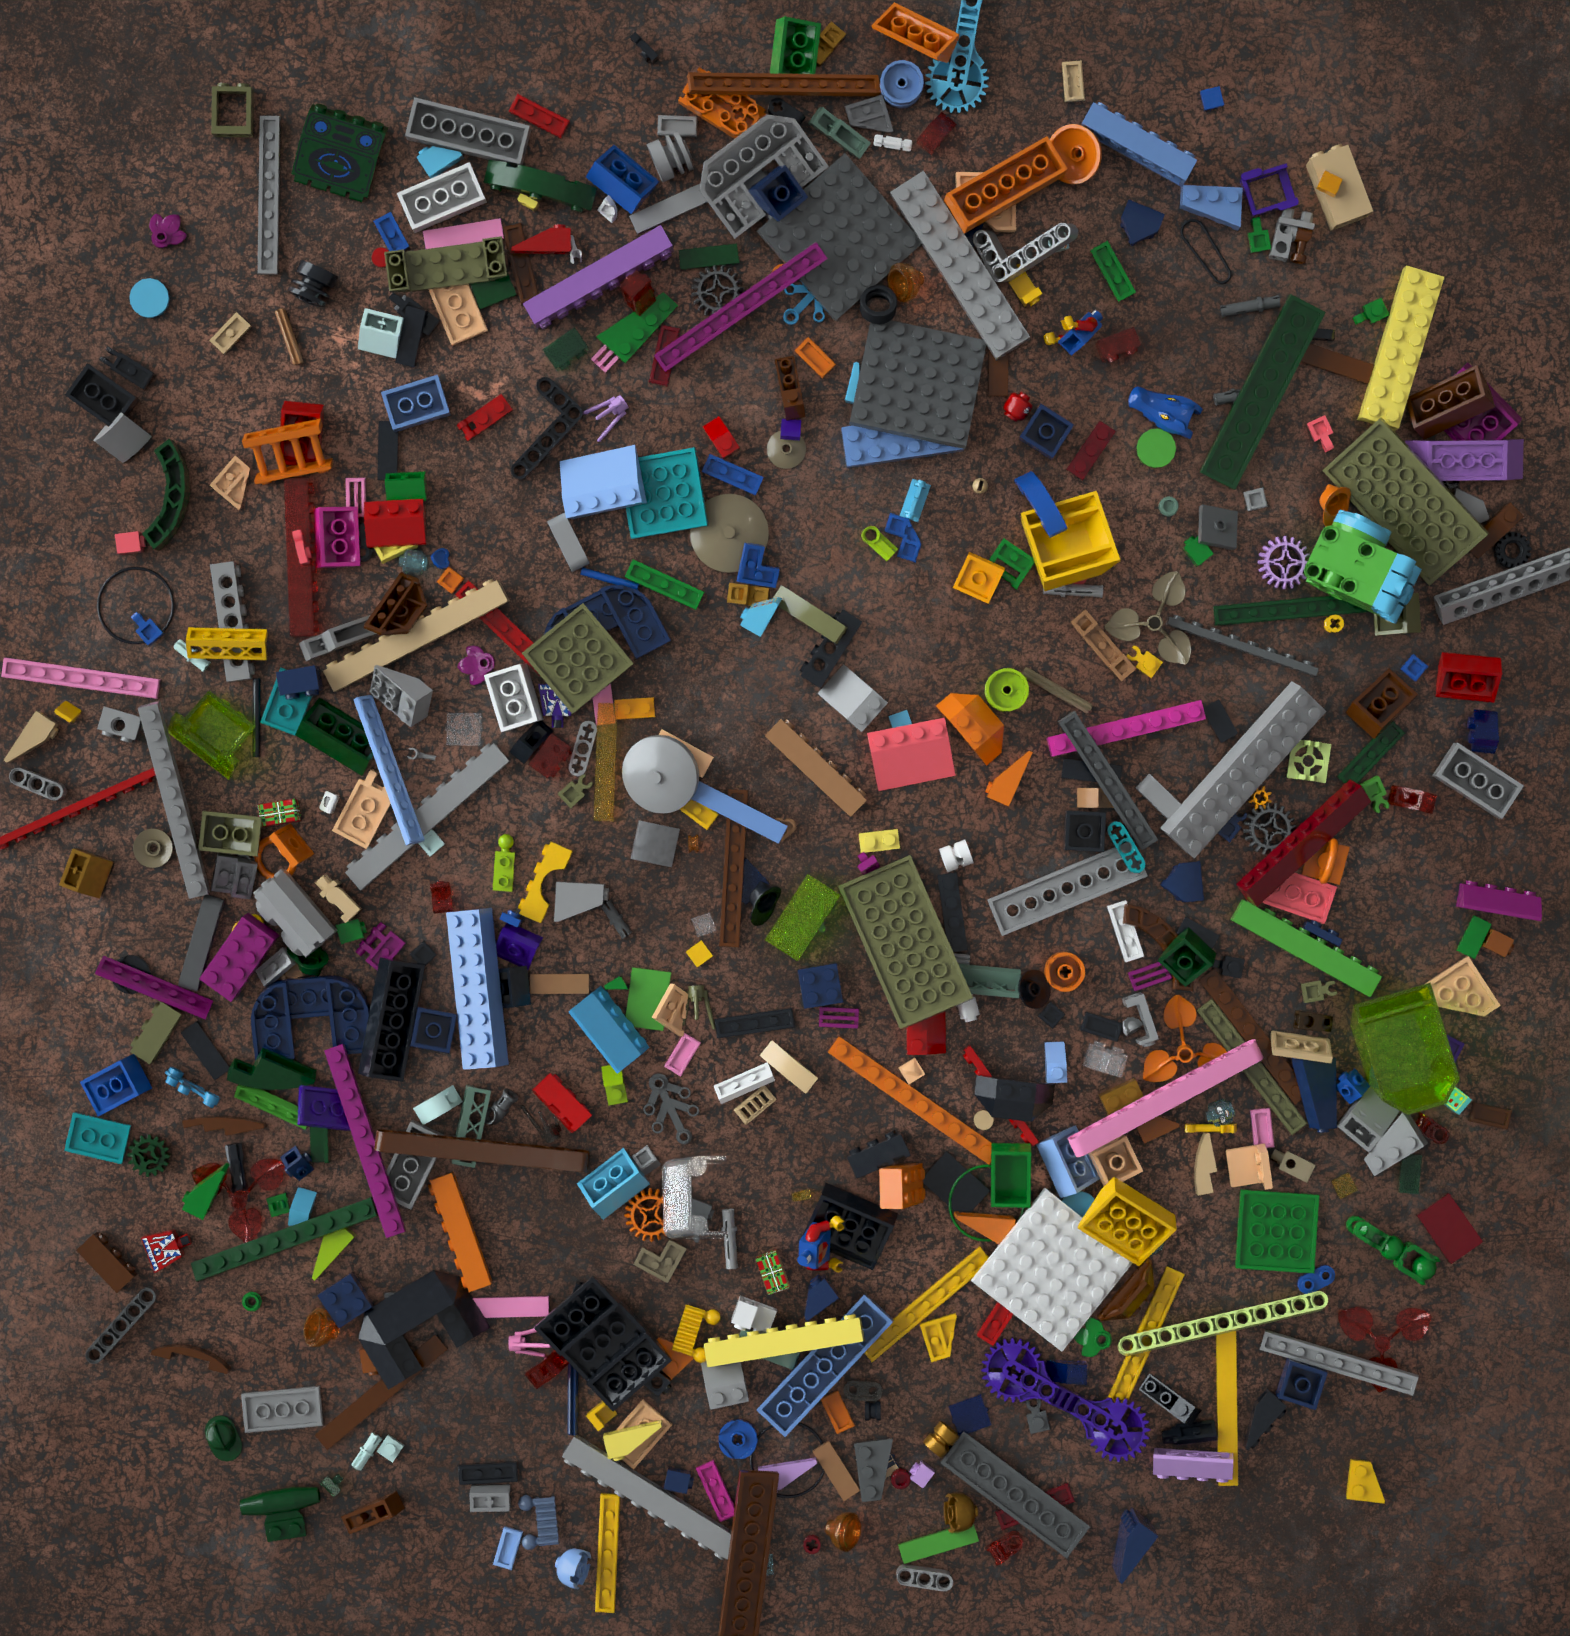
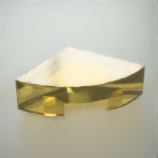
(801, 1195)

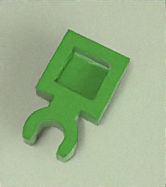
(1375, 791)

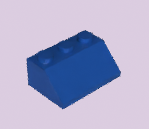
(622, 179)

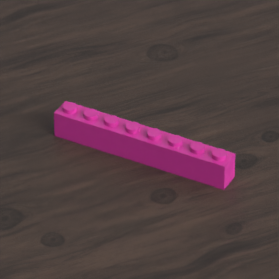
(1133, 726)

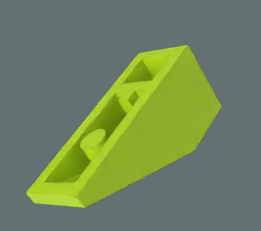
(331, 1248)

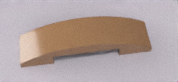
(1102, 645)

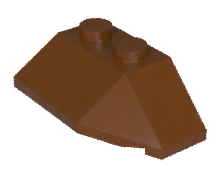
(398, 608)
(1131, 1294)

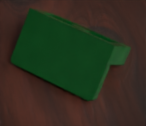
(320, 1144)

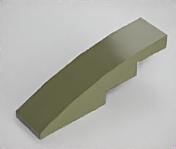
(810, 615)

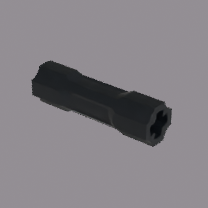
(235, 1158)

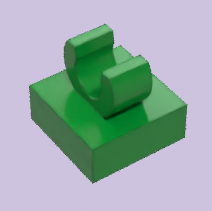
(278, 1204)

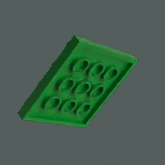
(1277, 1231)

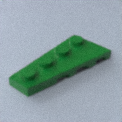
(634, 330)

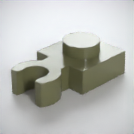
(573, 792)
(1314, 990)

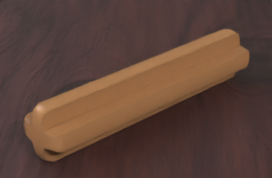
(289, 337)

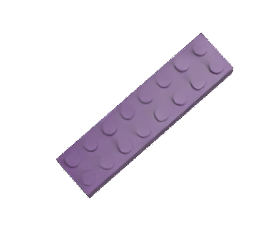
(598, 277)

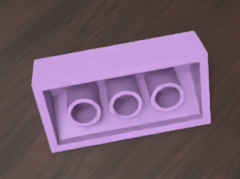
(1193, 1464)

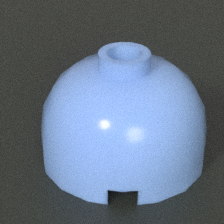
(573, 1567)

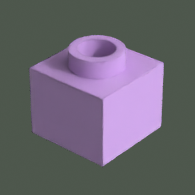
(921, 1473)

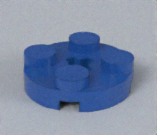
(738, 1450)

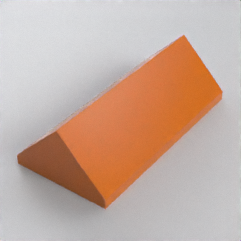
(917, 32)

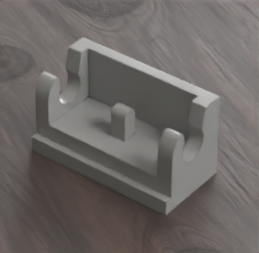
(490, 1498)

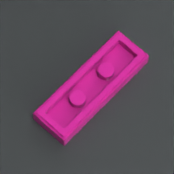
(716, 1490)

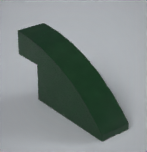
(271, 1072)

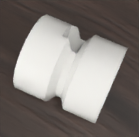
(956, 856)

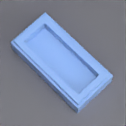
(508, 1547)

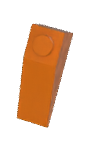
(1005, 784)
(990, 1225)

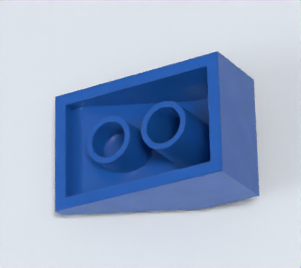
(116, 1084)

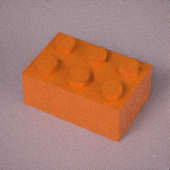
(901, 1185)

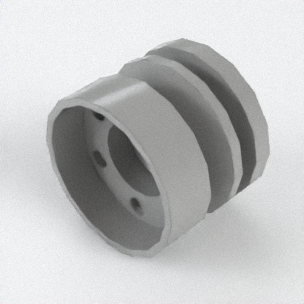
(670, 156)

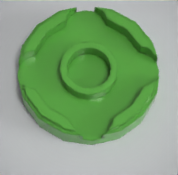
(1156, 448)

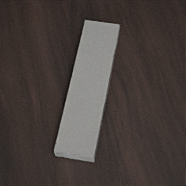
(667, 209)

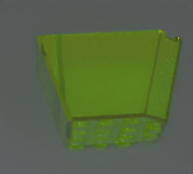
(1405, 1049)

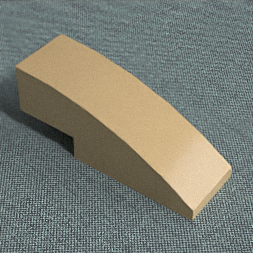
(789, 1066)
(1204, 1165)

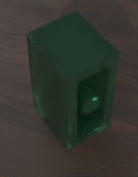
(566, 349)

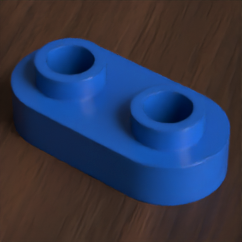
(1316, 1279)

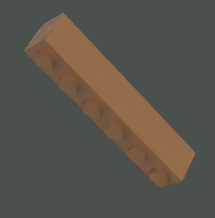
(815, 767)

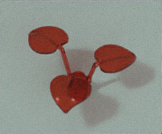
(244, 1222)
(1358, 1321)

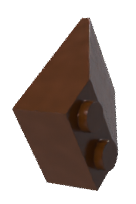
(1381, 703)

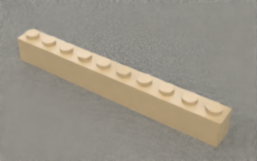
(425, 631)

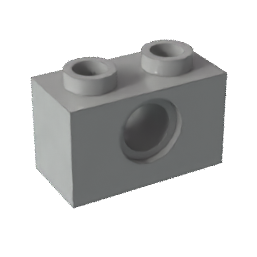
(108, 724)

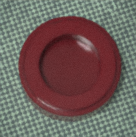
(900, 1478)

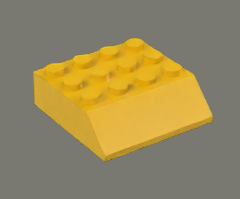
(1079, 551)

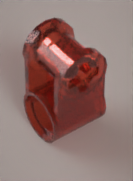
(1429, 1128)
(1004, 1548)

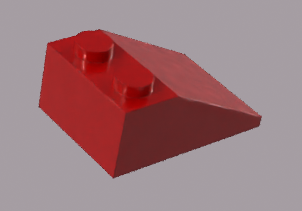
(295, 413)

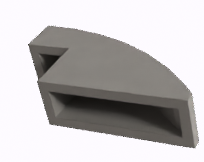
(335, 639)

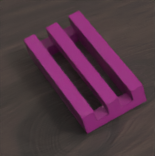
(1150, 983)
(838, 1025)

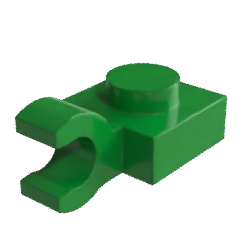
(1259, 238)
(1372, 312)

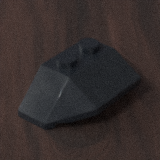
(1013, 1097)

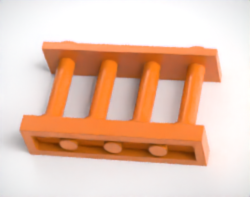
(292, 433)

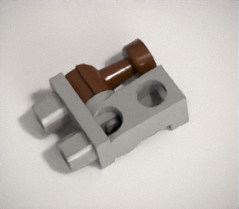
(1289, 231)

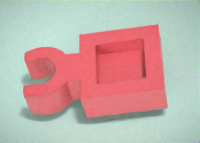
(303, 552)

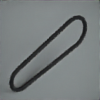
(1215, 247)

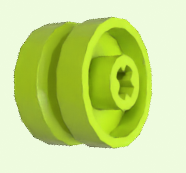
(1017, 684)

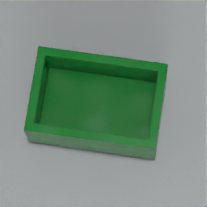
(1011, 1175)

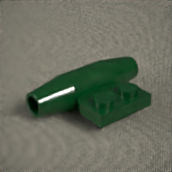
(282, 1510)

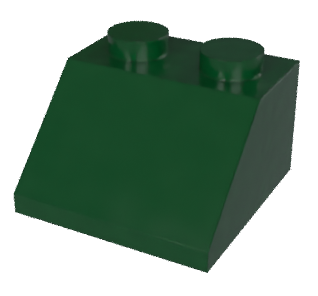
(1187, 957)

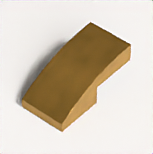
(828, 41)
(747, 594)

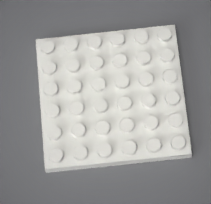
(1051, 1271)

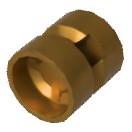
(941, 1439)

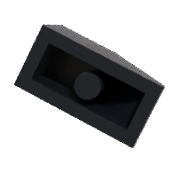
(531, 741)

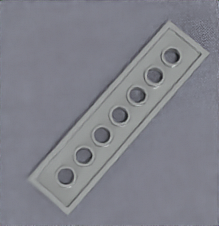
(1054, 882)

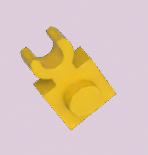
(1146, 663)

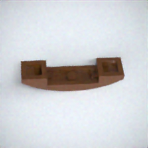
(216, 1363)

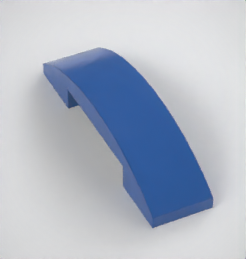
(1041, 503)

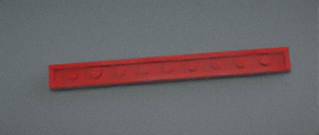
(74, 809)

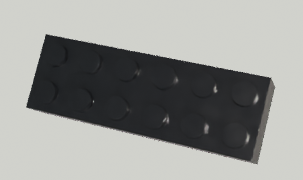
(391, 1019)

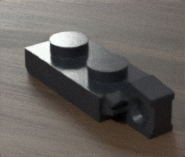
(401, 304)
(1184, 1434)

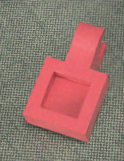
(1320, 430)

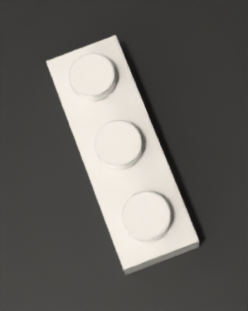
(1125, 933)
(744, 1083)

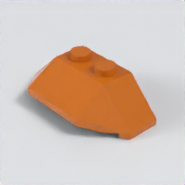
(974, 723)

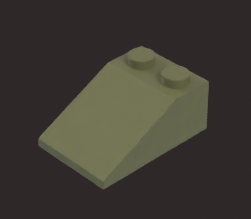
(230, 833)

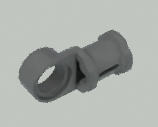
(501, 1106)

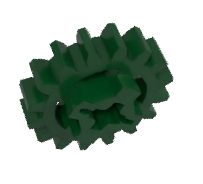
(140, 1151)

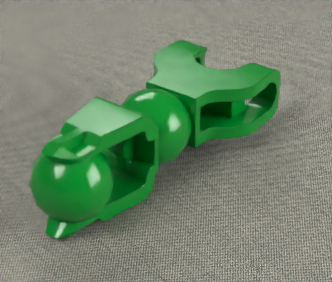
(1394, 1249)

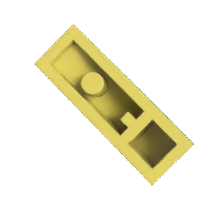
(625, 1440)

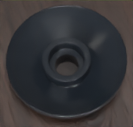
(1039, 992)

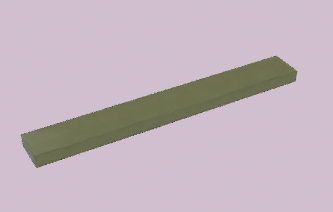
(1256, 1073)

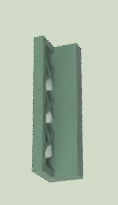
(991, 977)
(465, 1115)

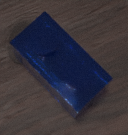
(1483, 731)

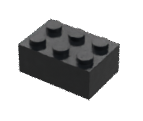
(101, 395)

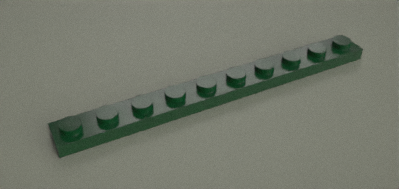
(284, 1239)

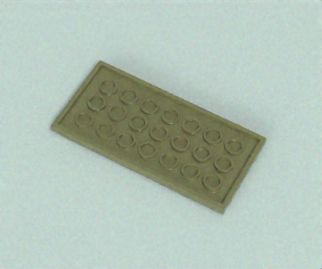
(1406, 498)
(905, 942)

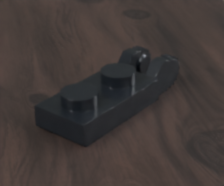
(129, 369)

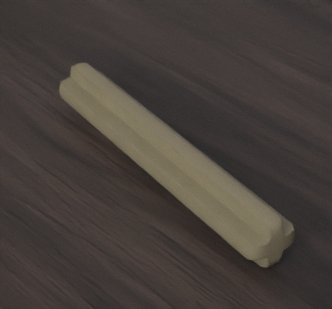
(1057, 690)

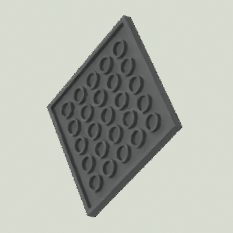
(853, 230)
(918, 383)

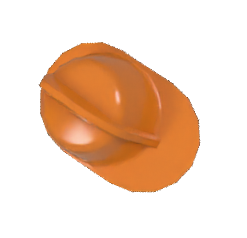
(1332, 501)

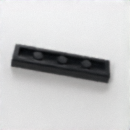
(754, 1023)

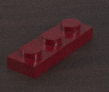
(1090, 450)

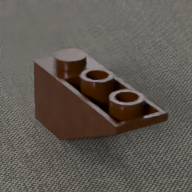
(790, 388)

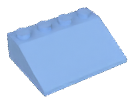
(601, 482)

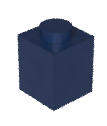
(678, 1480)

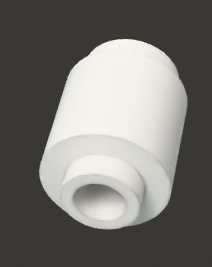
(969, 1010)

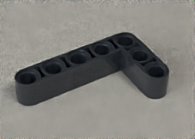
(550, 432)

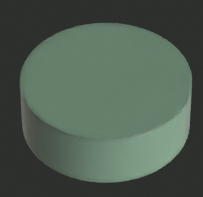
(1168, 506)

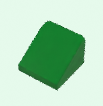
(617, 983)

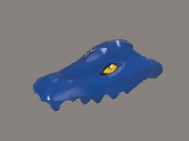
(1168, 411)

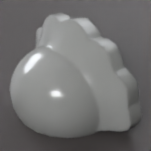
(1131, 1025)

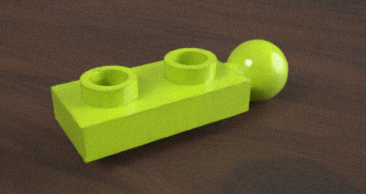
(504, 865)

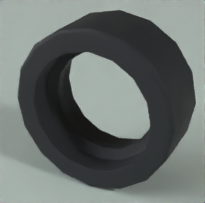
(881, 292)

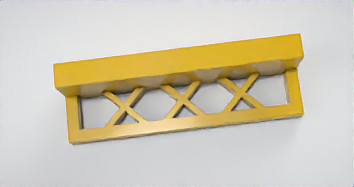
(226, 639)

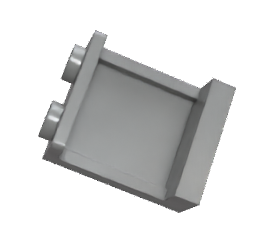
(1139, 1000)

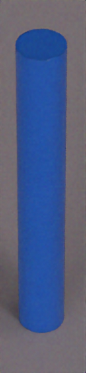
(608, 578)

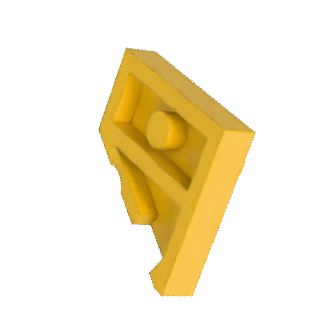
(939, 1336)
(1363, 1482)

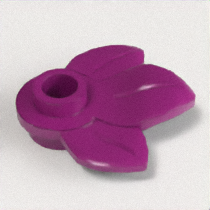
(168, 228)
(473, 664)

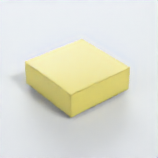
(528, 202)

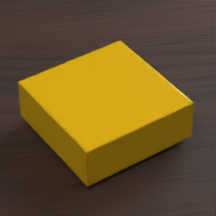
(699, 953)

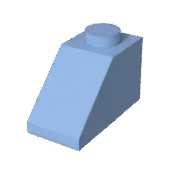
(1055, 1062)

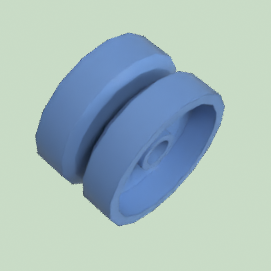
(898, 95)

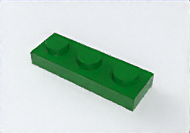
(1112, 271)

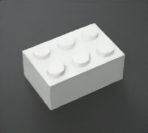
(513, 697)

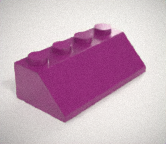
(1499, 902)

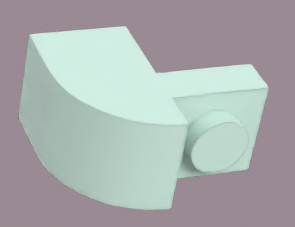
(437, 1105)

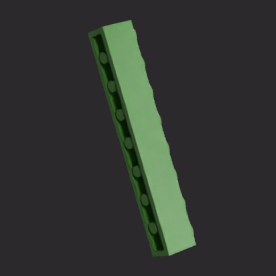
(1306, 948)

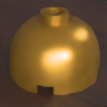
(959, 1512)

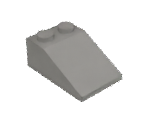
(852, 698)
(725, 1384)

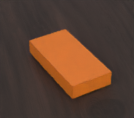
(815, 357)
(837, 1412)

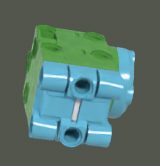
(1358, 568)

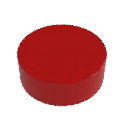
(378, 257)

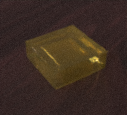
(1344, 1185)

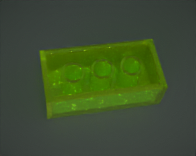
(802, 917)

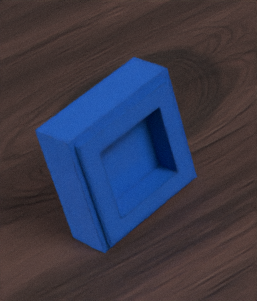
(1211, 98)
(1414, 667)

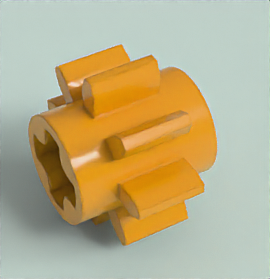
(1264, 794)

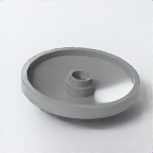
(660, 774)

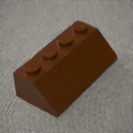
(1450, 402)

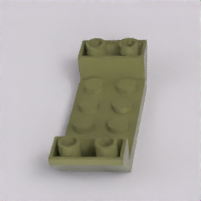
(446, 266)

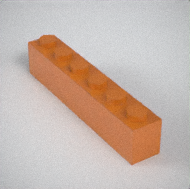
(461, 1231)

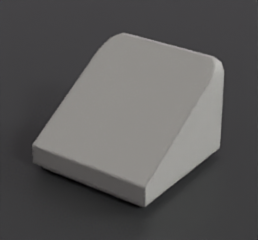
(646, 1160)

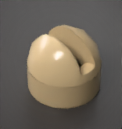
(975, 485)

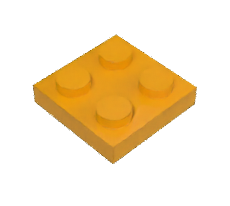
(978, 577)

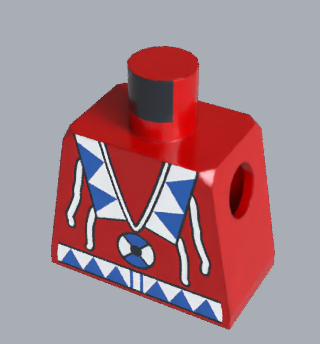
(164, 1248)

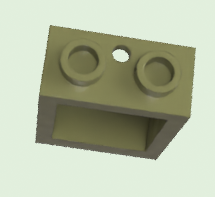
(233, 131)

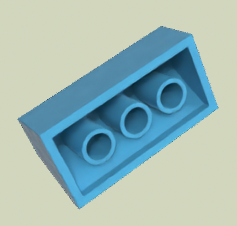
(609, 1029)

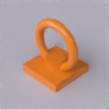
(289, 845)
(1327, 863)

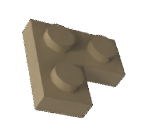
(661, 1265)

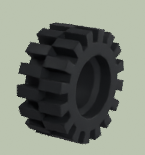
(1523, 545)

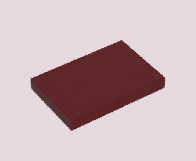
(1449, 1228)

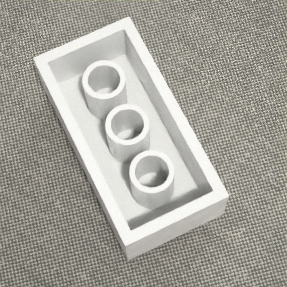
(441, 197)

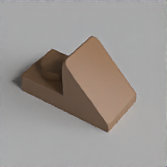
(1092, 798)

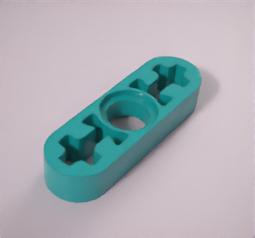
(1129, 862)

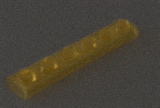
(605, 761)

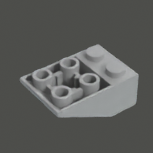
(401, 694)
(1367, 1120)

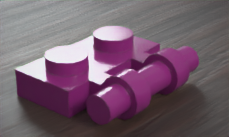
(388, 947)

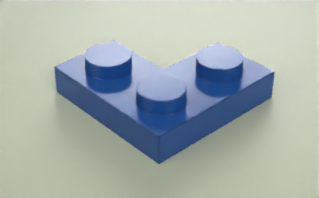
(751, 569)

